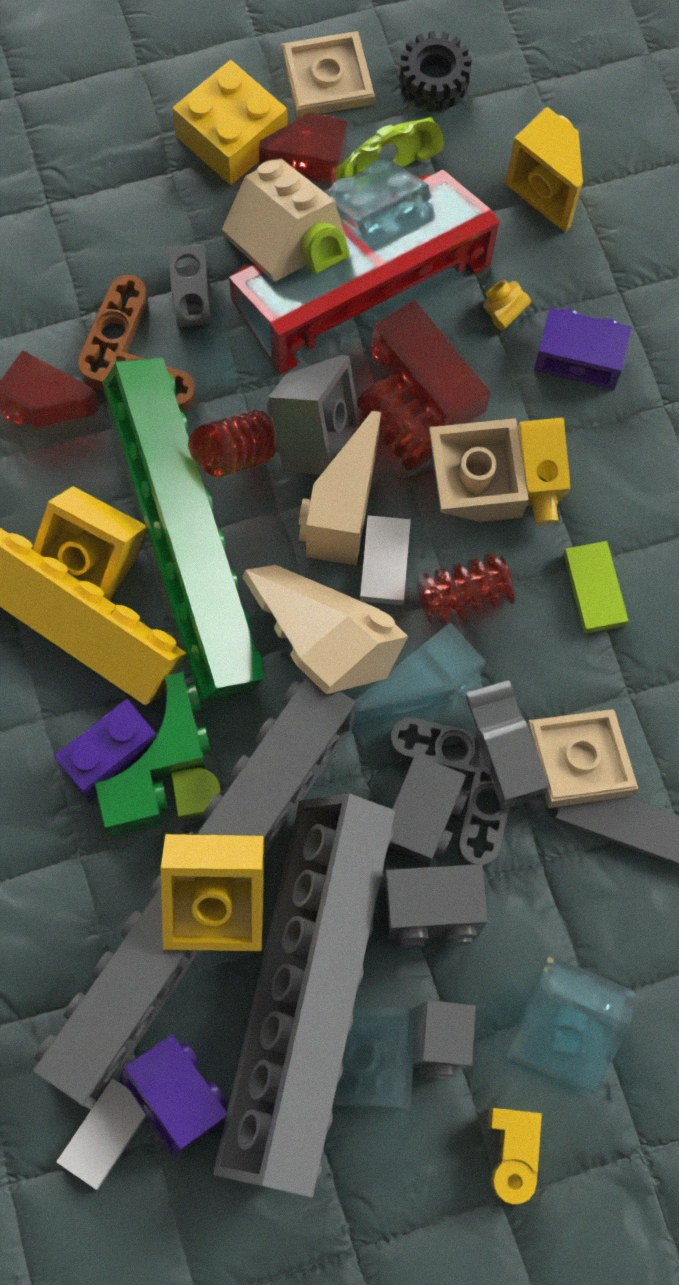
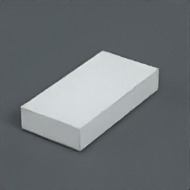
(385, 560)
(103, 1135)

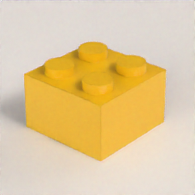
(227, 120)

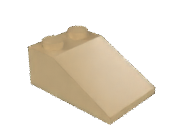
(339, 499)

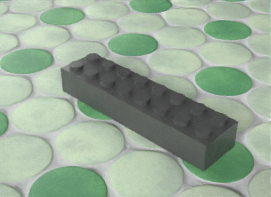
(305, 995)

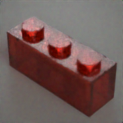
(429, 367)

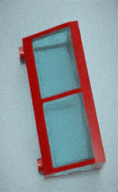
(383, 263)

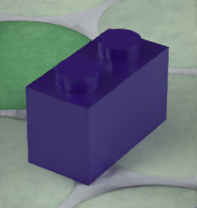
(583, 348)
(106, 749)
(174, 1094)

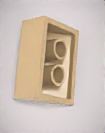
(274, 214)

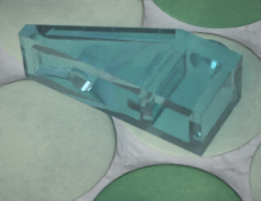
(425, 678)

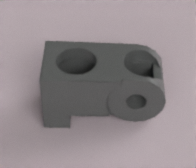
(189, 285)

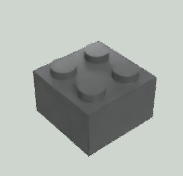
(434, 905)

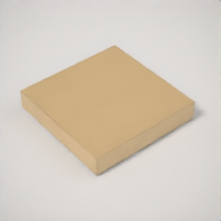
(328, 74)
(583, 758)

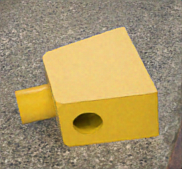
(546, 458)

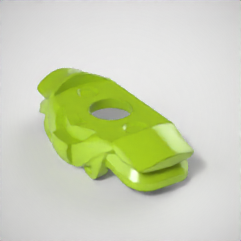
(412, 141)

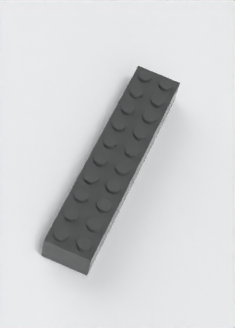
(140, 974)

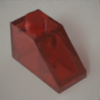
(309, 145)
(43, 394)

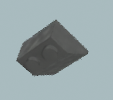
(314, 414)

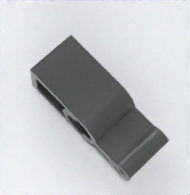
(507, 745)

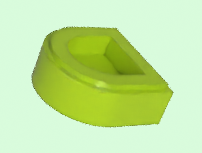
(324, 247)
(194, 791)

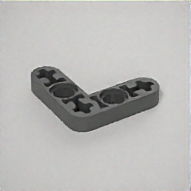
(472, 766)

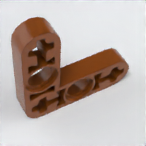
(117, 348)

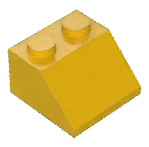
(548, 167)
(90, 539)
(212, 892)

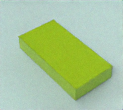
(595, 587)

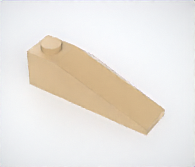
(331, 634)

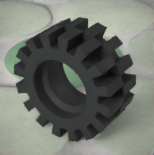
(438, 52)

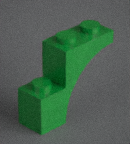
(131, 798)

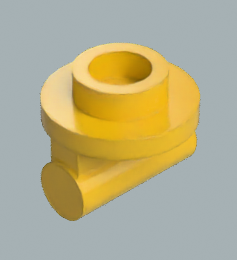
(505, 303)

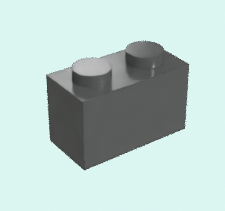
(423, 809)
(443, 1039)

